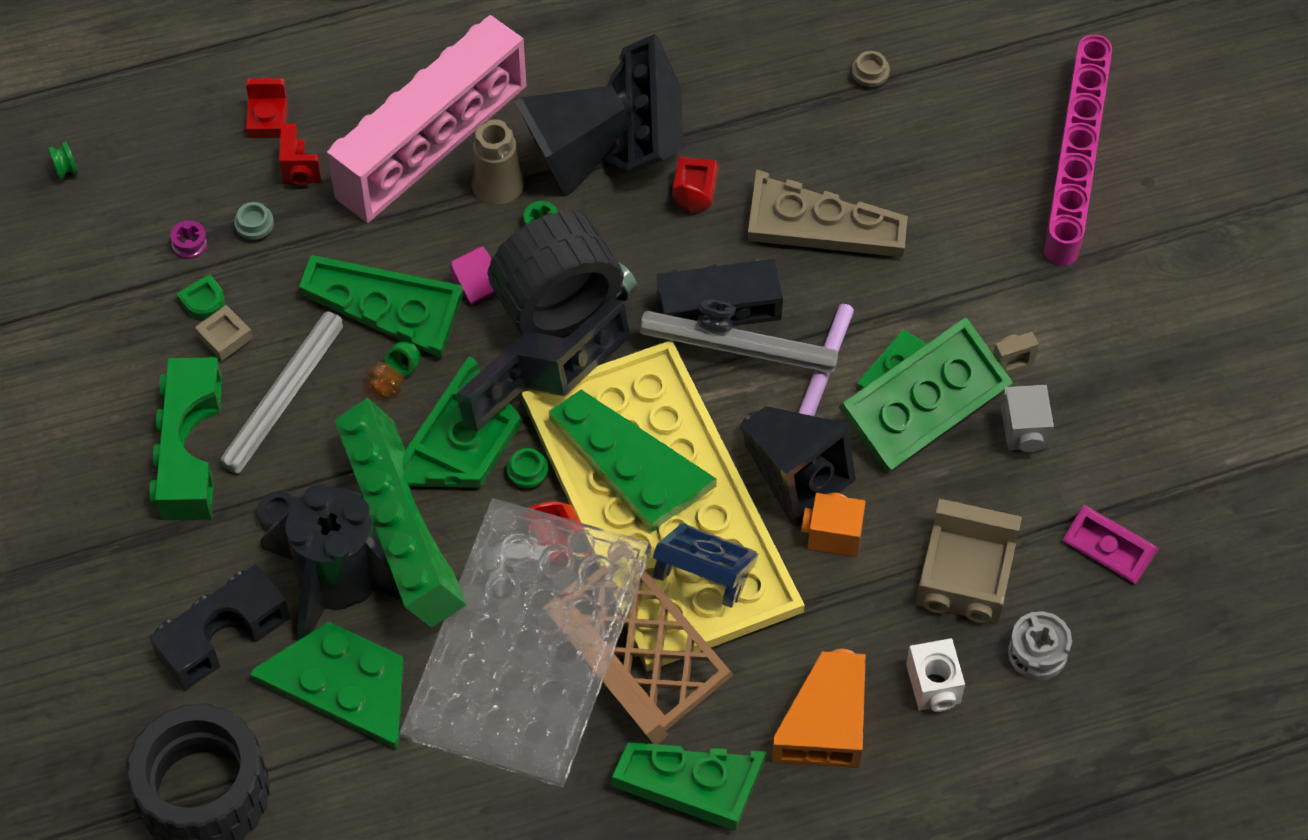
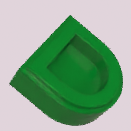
(202, 298)

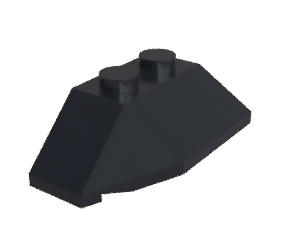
(657, 106)

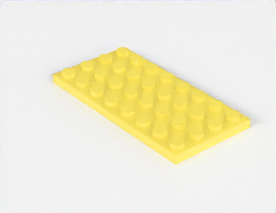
(661, 399)

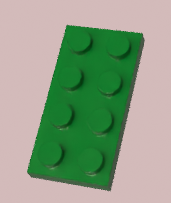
(925, 395)

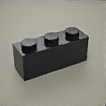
(747, 286)

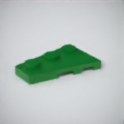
(697, 783)

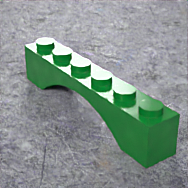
(417, 564)

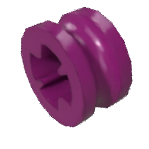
(188, 249)

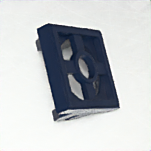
(702, 560)

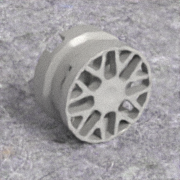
(1041, 644)

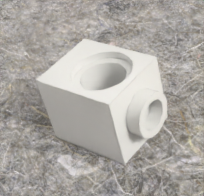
(938, 659)

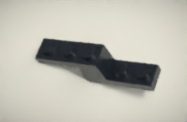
(543, 364)

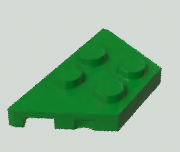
(455, 456)
(342, 680)

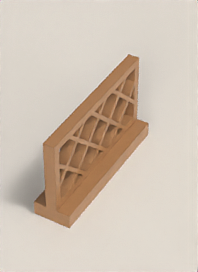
(629, 689)

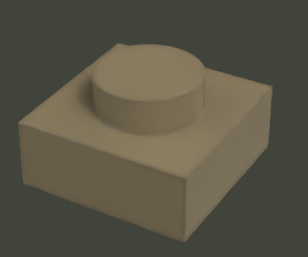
(223, 332)
(1016, 352)

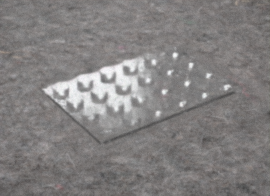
(530, 646)

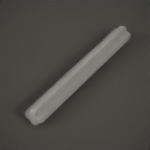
(740, 342)
(281, 393)

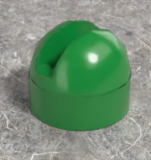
(398, 354)

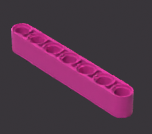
(1078, 151)

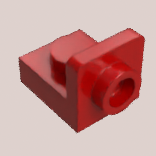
(266, 107)
(295, 164)

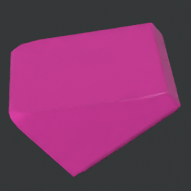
(471, 273)

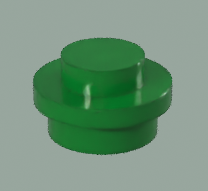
(527, 468)

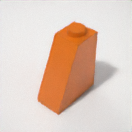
(826, 715)

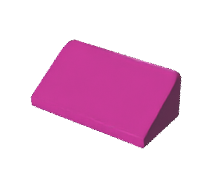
(1110, 544)

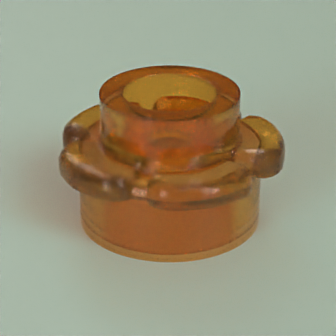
(385, 379)

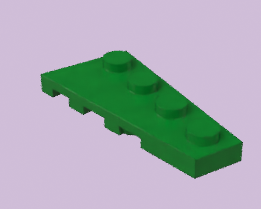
(388, 301)
(632, 462)

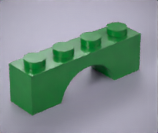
(183, 482)

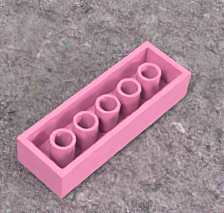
(427, 118)

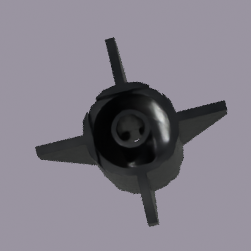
(332, 552)

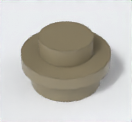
(870, 69)

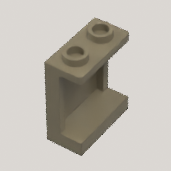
(968, 561)

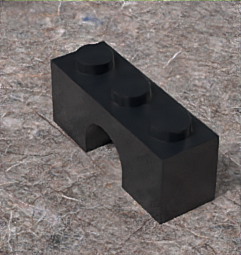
(243, 602)

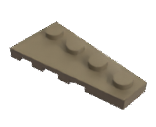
(805, 218)

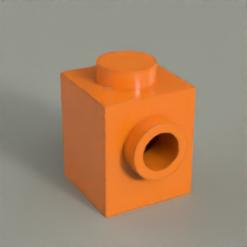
(834, 524)

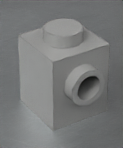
(1027, 417)

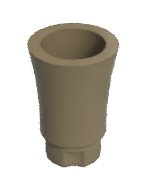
(496, 165)

